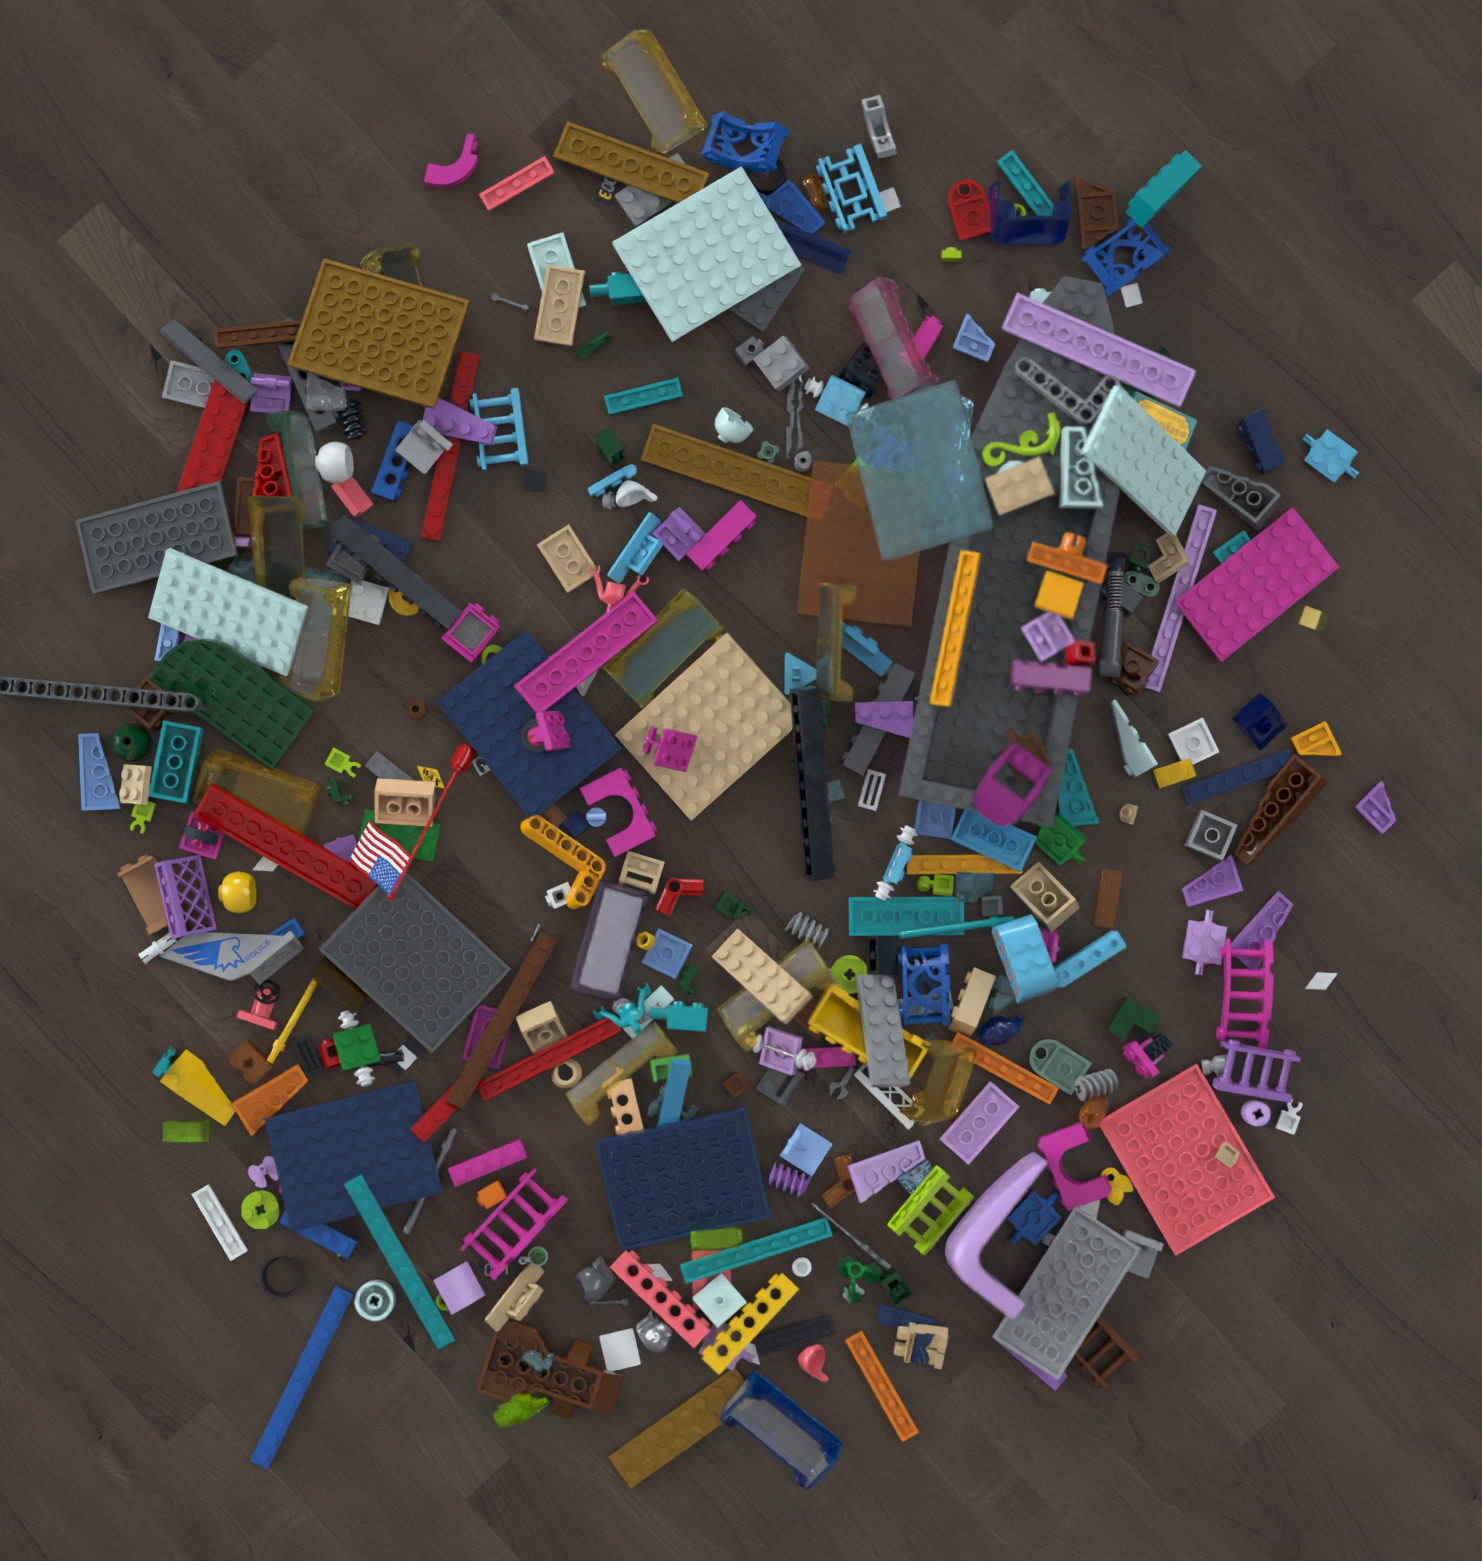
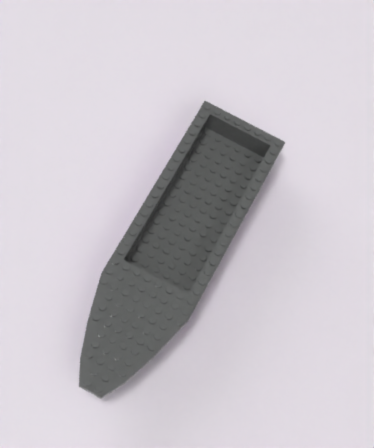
(960, 742)

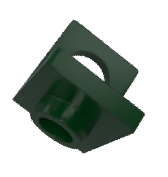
(1136, 564)

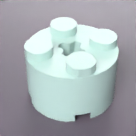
(371, 1310)

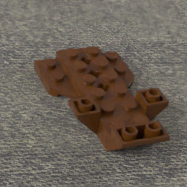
(567, 1378)

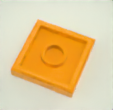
(1059, 595)

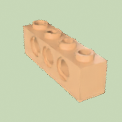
(626, 1088)

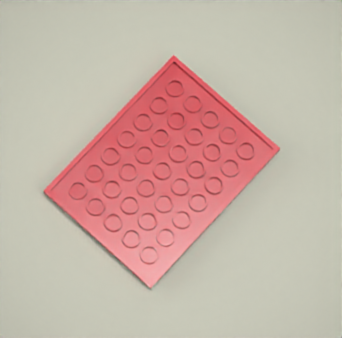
(1169, 1153)

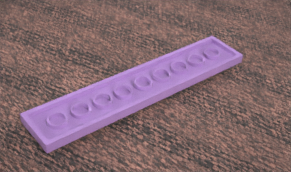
(1098, 349)

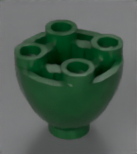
(139, 743)

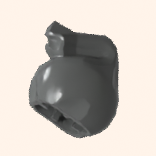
(595, 1280)

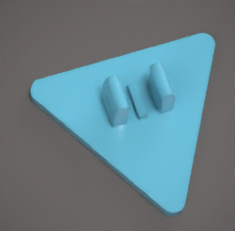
(797, 673)

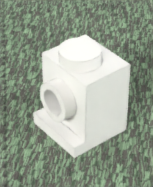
(551, 897)

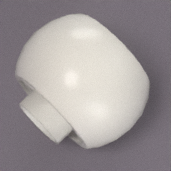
(335, 462)

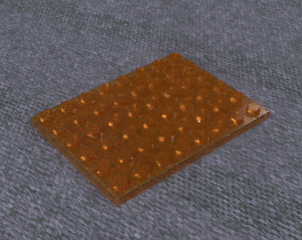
(845, 549)

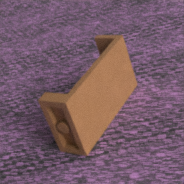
(145, 891)

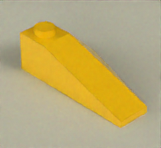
(195, 1084)

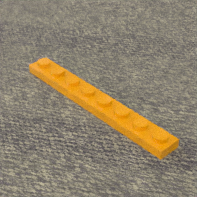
(955, 628)

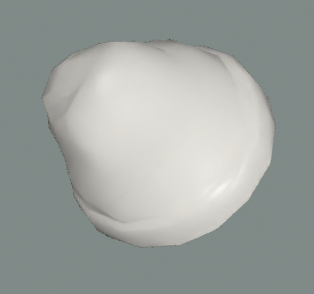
(632, 493)

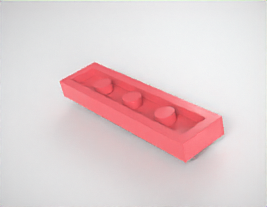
(516, 183)

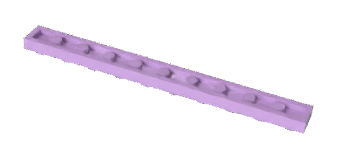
(1183, 581)

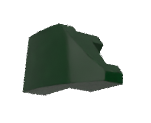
(732, 907)

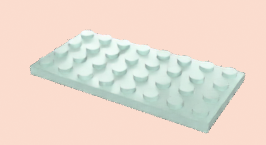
(1144, 460)
(228, 609)

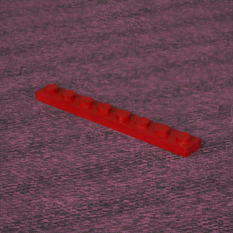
(548, 1058)

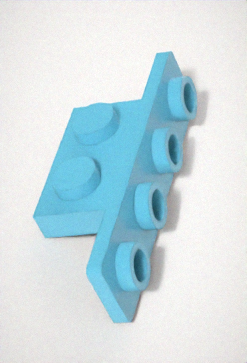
(638, 551)

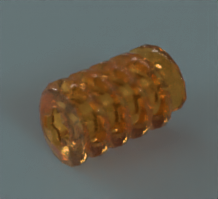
(1094, 1112)

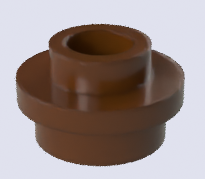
(422, 709)

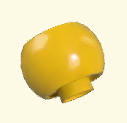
(238, 892)

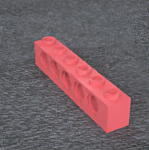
(621, 1268)

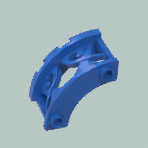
(767, 133)
(1109, 277)
(941, 1006)

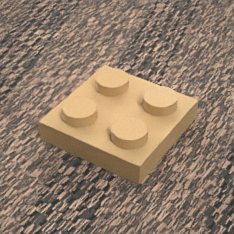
(135, 784)

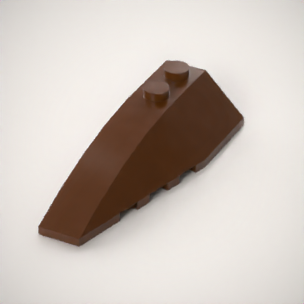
(1283, 803)

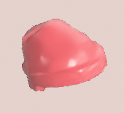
(812, 1361)

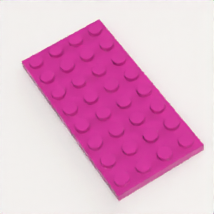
(1256, 584)

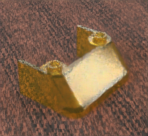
(945, 1083)

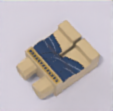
(923, 1344)

